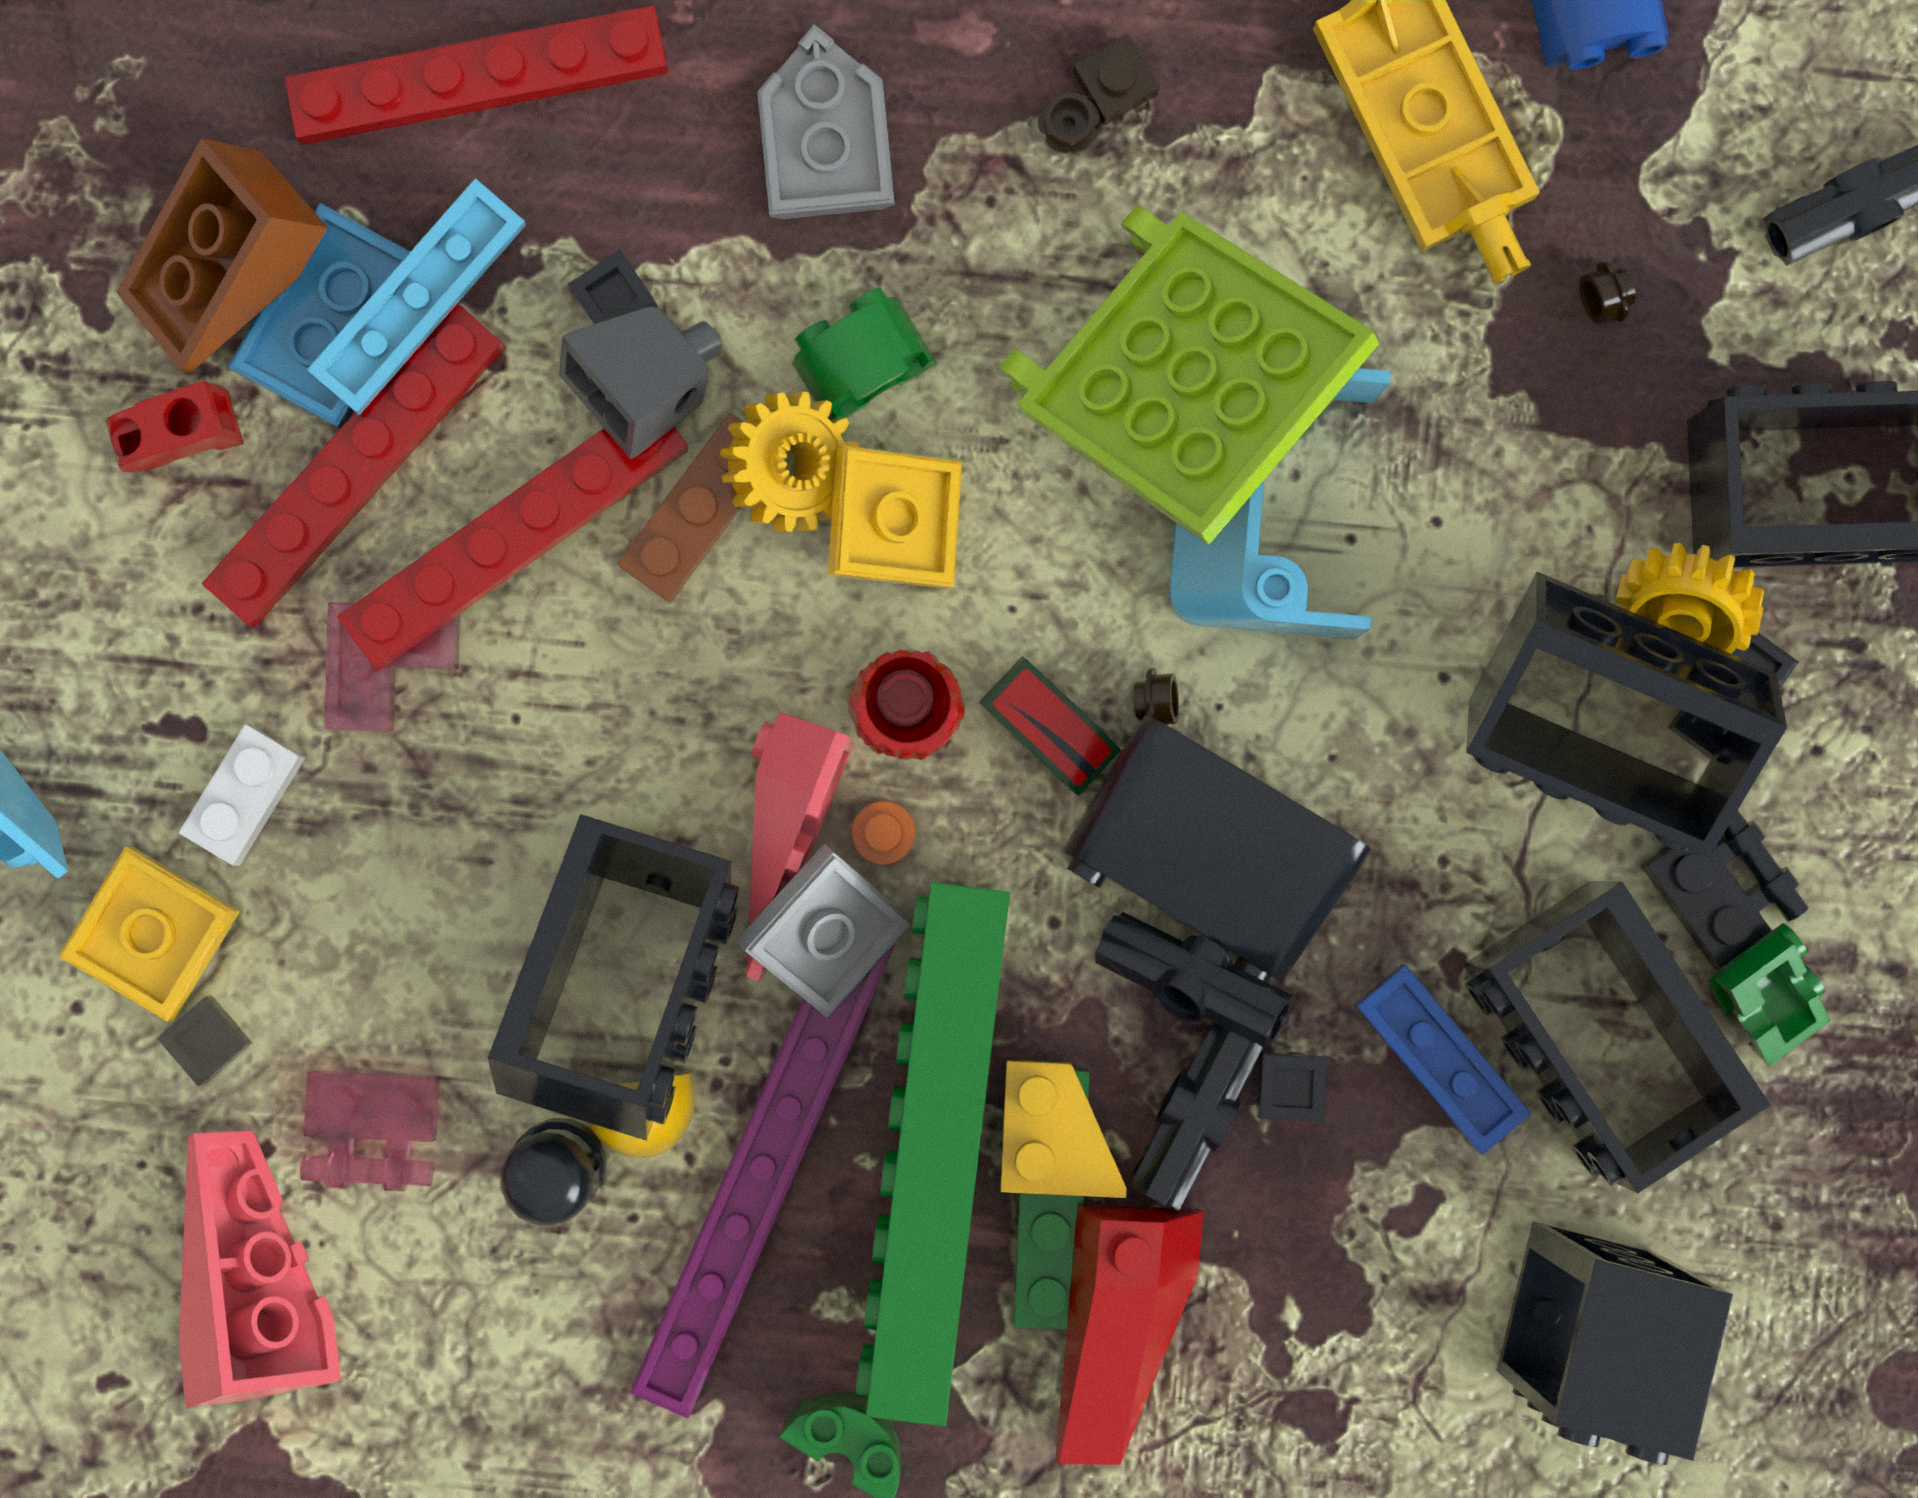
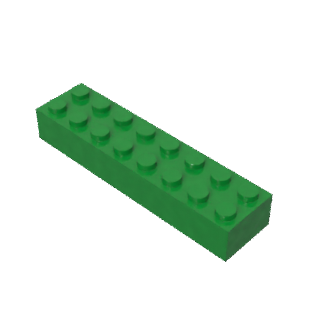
(937, 1156)

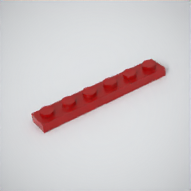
(476, 75)
(352, 468)
(501, 543)

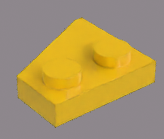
(1053, 1135)

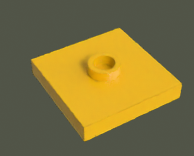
(894, 517)
(149, 933)

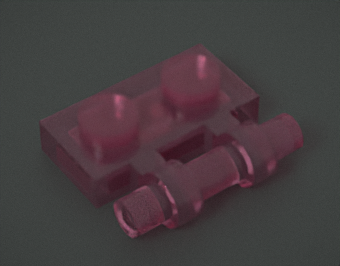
(370, 1107)

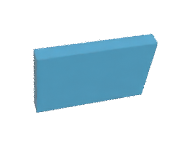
(313, 311)

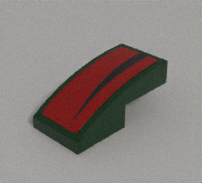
(1050, 726)

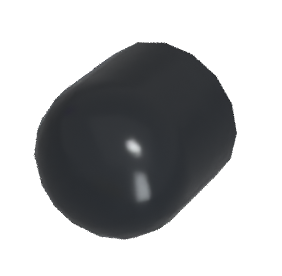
(549, 1175)

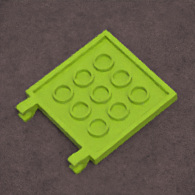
(1193, 373)

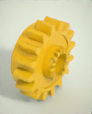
(758, 462)
(1695, 596)

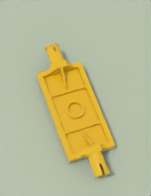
(1431, 124)

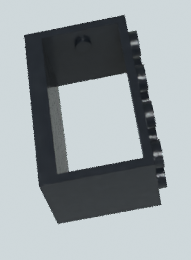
(1718, 483)
(1652, 662)
(649, 864)
(1670, 1002)
(1613, 1343)

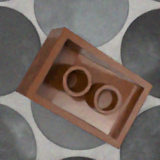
(219, 251)

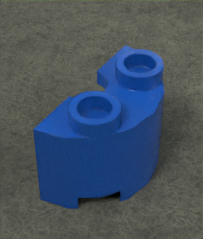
(1583, 29)

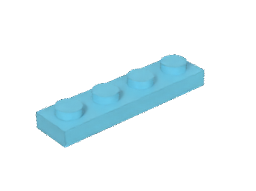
(417, 296)

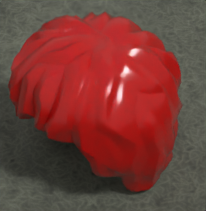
(906, 704)

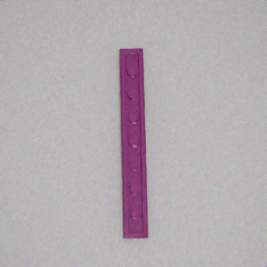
(750, 1199)

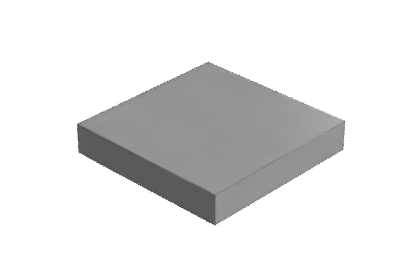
(824, 931)

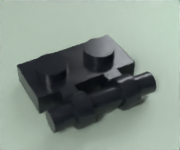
(1711, 901)

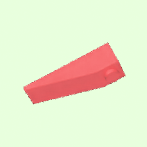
(792, 797)
(245, 1294)

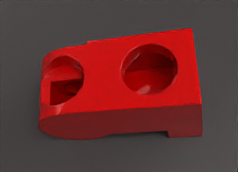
(173, 427)

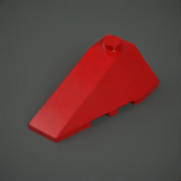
(1123, 1309)

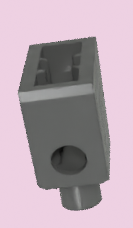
(638, 373)

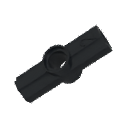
(1845, 207)
(1193, 979)
(1195, 1116)

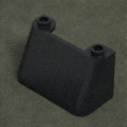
(1214, 849)

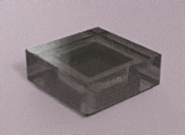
(204, 1040)

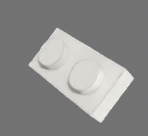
(242, 795)

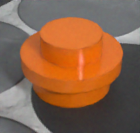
(883, 832)

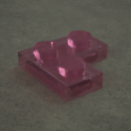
(358, 694)

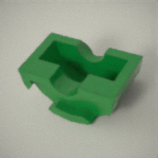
(861, 354)
(1772, 994)
(840, 1426)

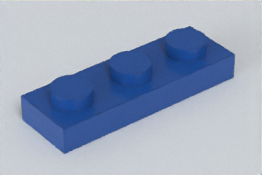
(1442, 1059)

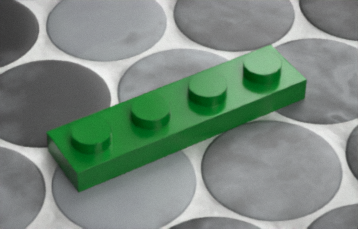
(1045, 1254)

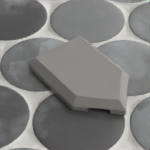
(824, 133)

